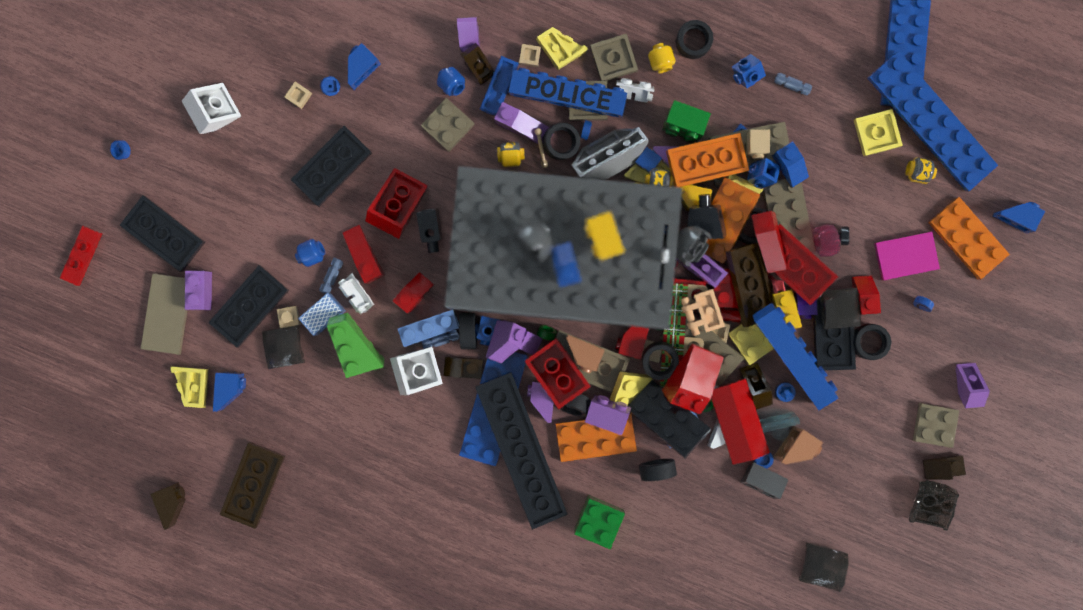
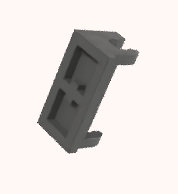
(764, 481)

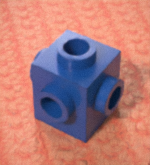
(748, 71)
(763, 173)
(485, 323)

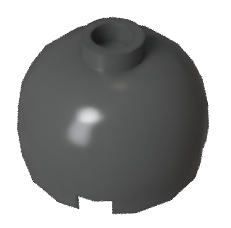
(533, 241)
(691, 244)

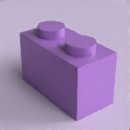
(198, 290)
(608, 414)

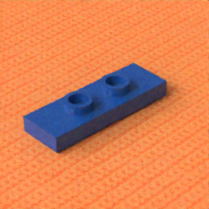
(498, 86)

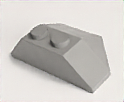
(610, 154)

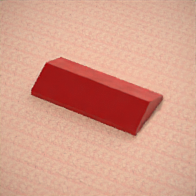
(739, 422)

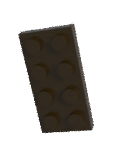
(749, 281)
(252, 485)

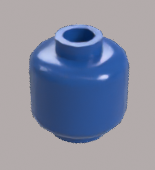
(451, 81)
(310, 253)

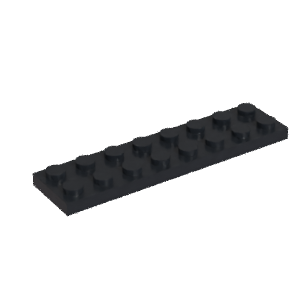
(521, 450)

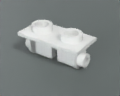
(642, 90)
(361, 300)

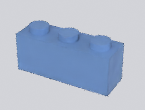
(428, 328)

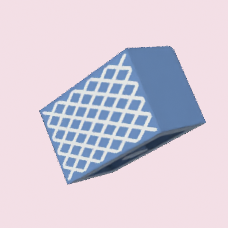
(317, 316)

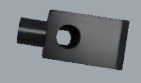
(707, 217)
(427, 220)

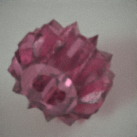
(826, 240)

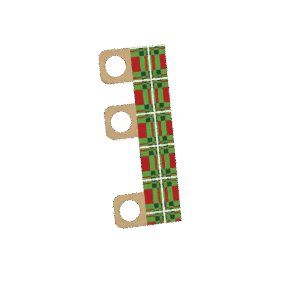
(676, 334)

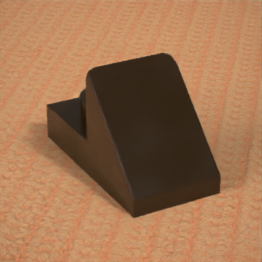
(477, 64)
(463, 367)
(944, 467)

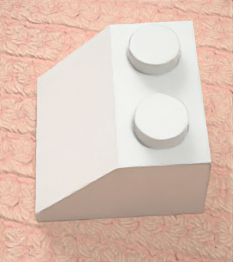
(210, 107)
(416, 371)

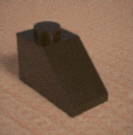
(758, 385)
(169, 504)

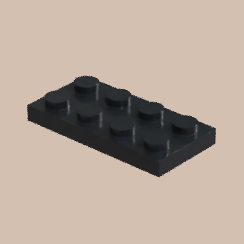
(331, 166)
(162, 233)
(248, 306)
(833, 346)
(668, 421)

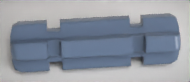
(793, 84)
(331, 276)
(441, 339)

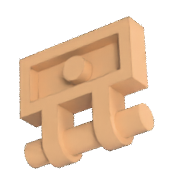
(708, 310)

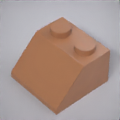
(585, 354)
(798, 447)

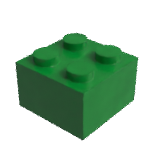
(686, 122)
(599, 522)

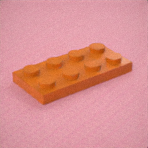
(707, 160)
(736, 206)
(968, 238)
(583, 441)

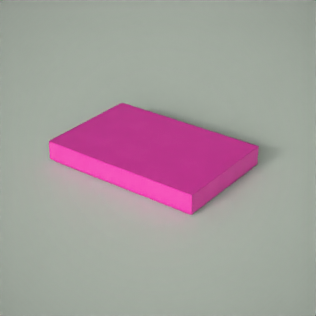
(906, 256)

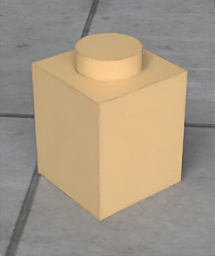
(758, 143)

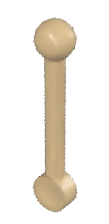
(538, 132)

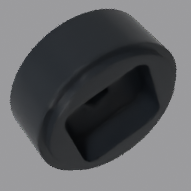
(844, 235)

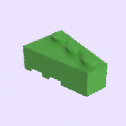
(352, 347)

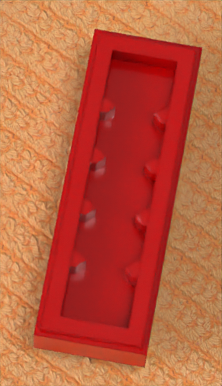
(81, 256)

